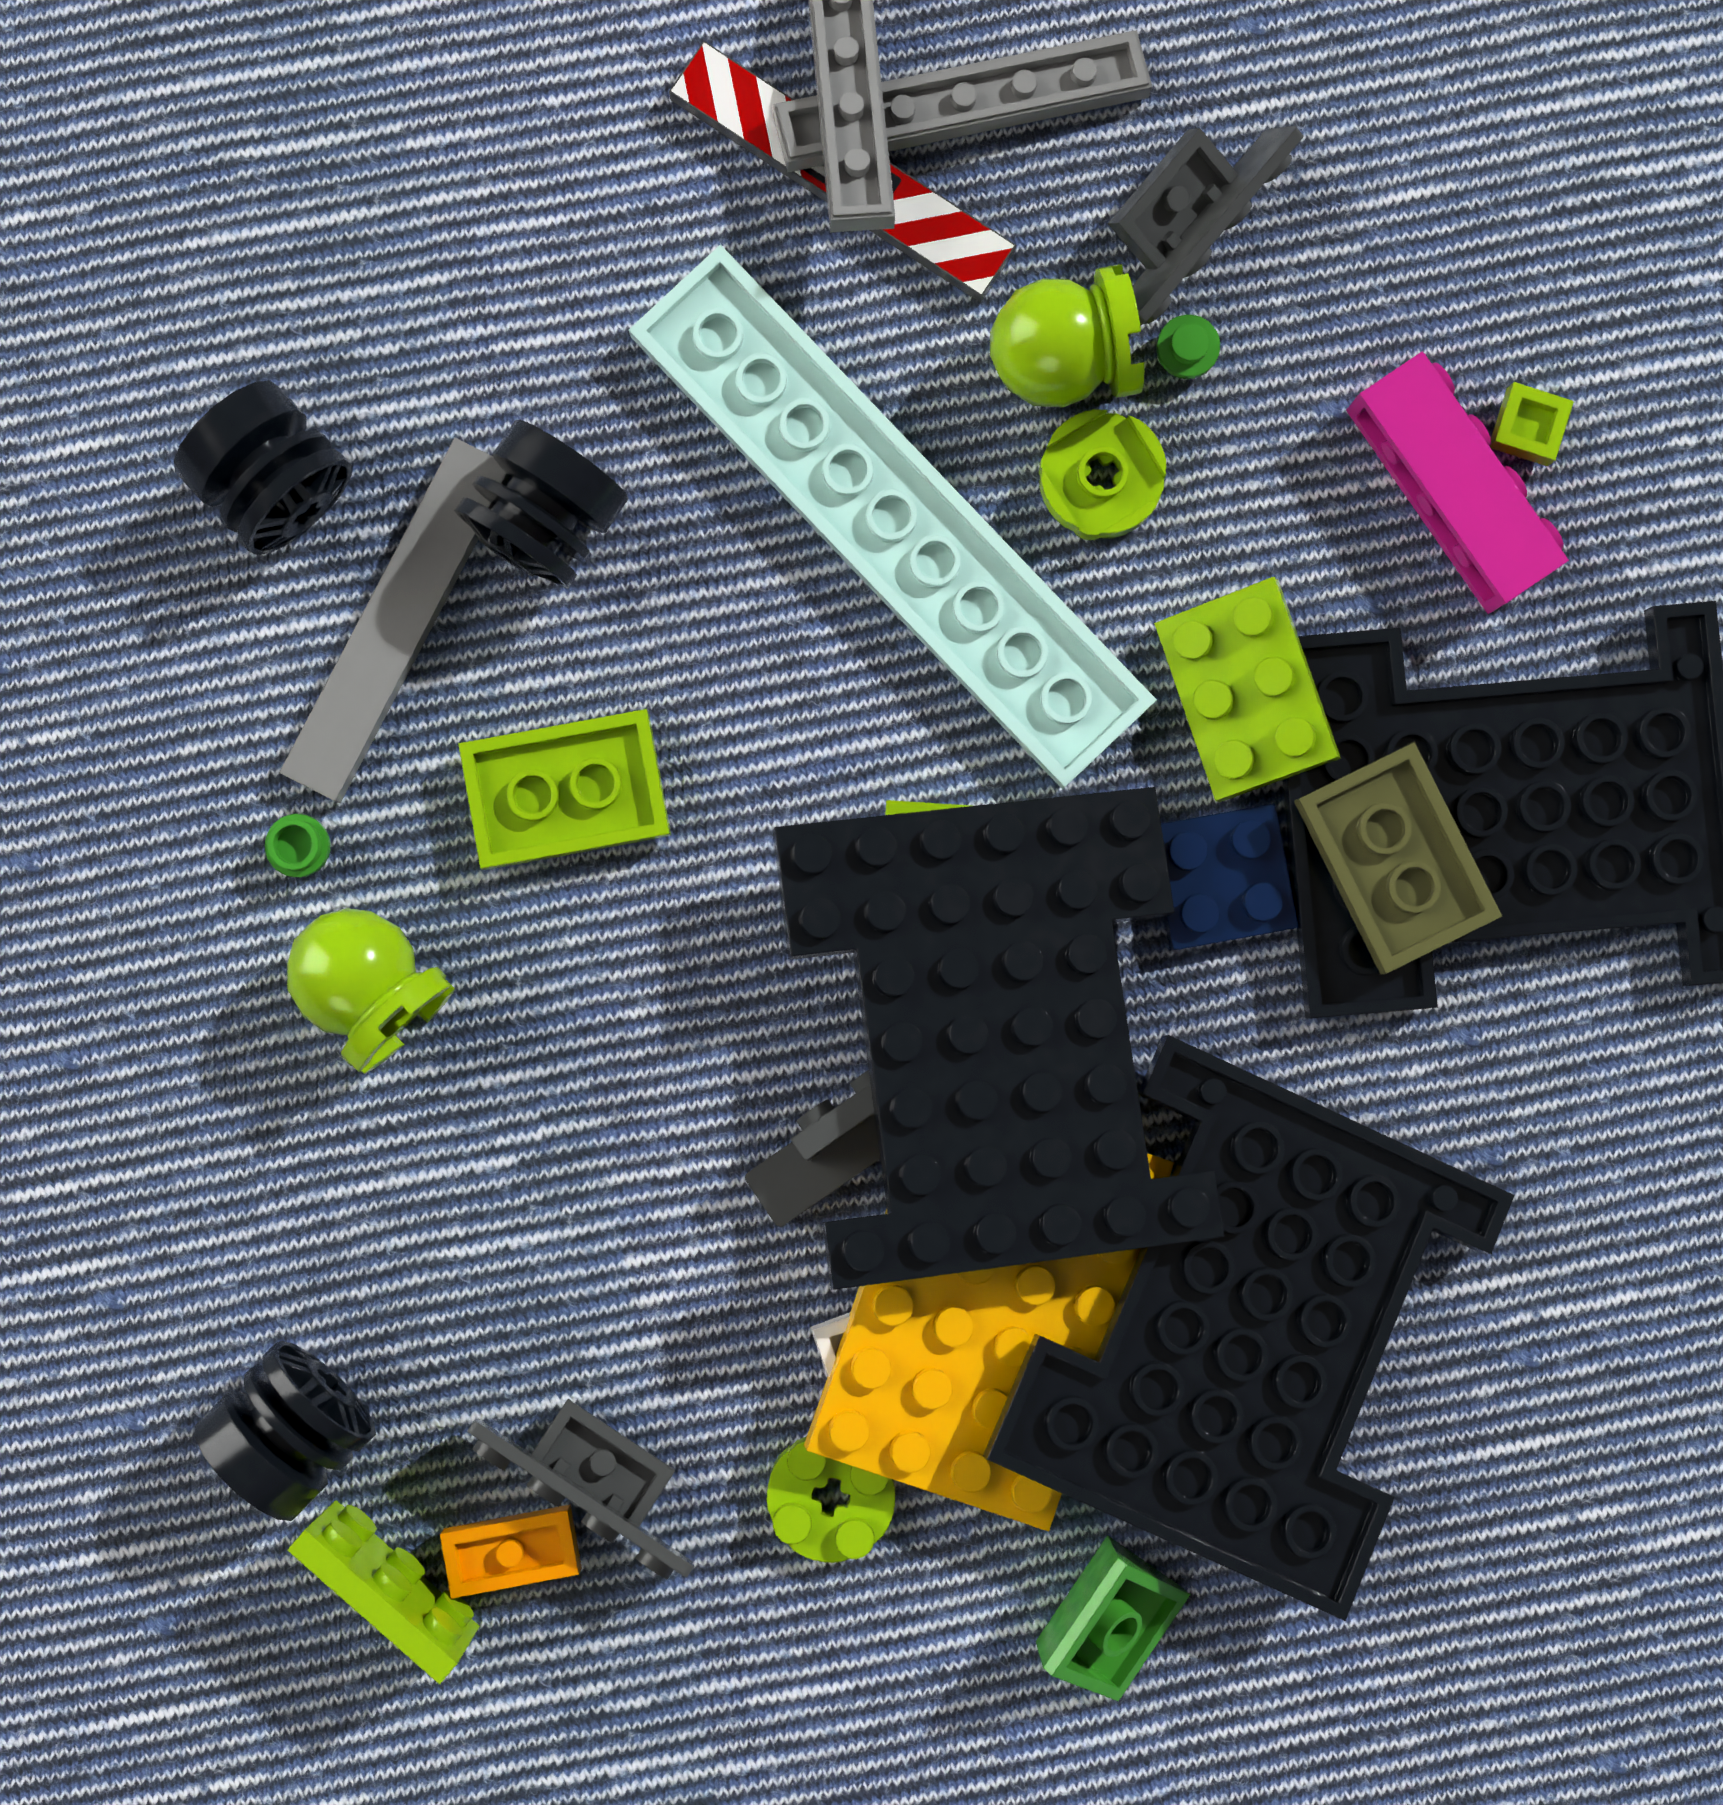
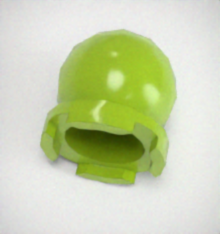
(1064, 340)
(361, 981)

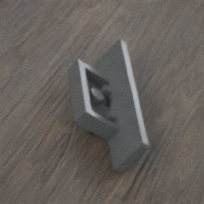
(1189, 205)
(821, 1157)
(598, 1473)

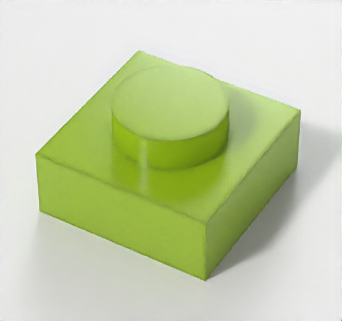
(1531, 424)

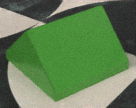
(1109, 1621)

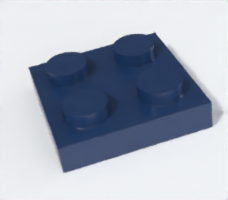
(1227, 877)

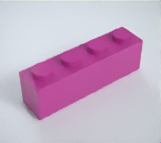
(1457, 482)

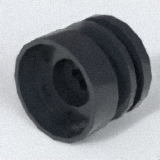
(262, 467)
(541, 504)
(284, 1431)

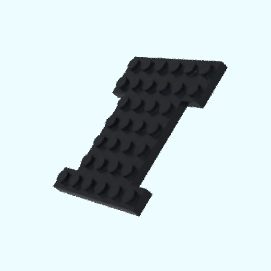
(1571, 793)
(994, 1029)
(1252, 1349)

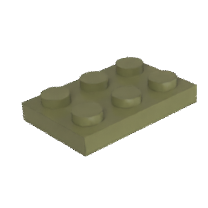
(1398, 858)

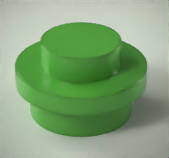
(1188, 346)
(297, 845)

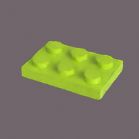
(1247, 690)
(564, 789)
(386, 1588)

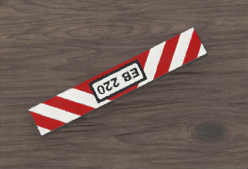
(925, 222)

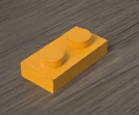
(510, 1551)

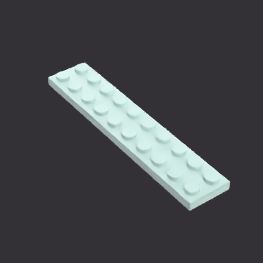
(891, 516)

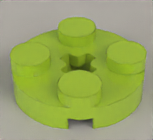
(1110, 439)
(819, 1533)

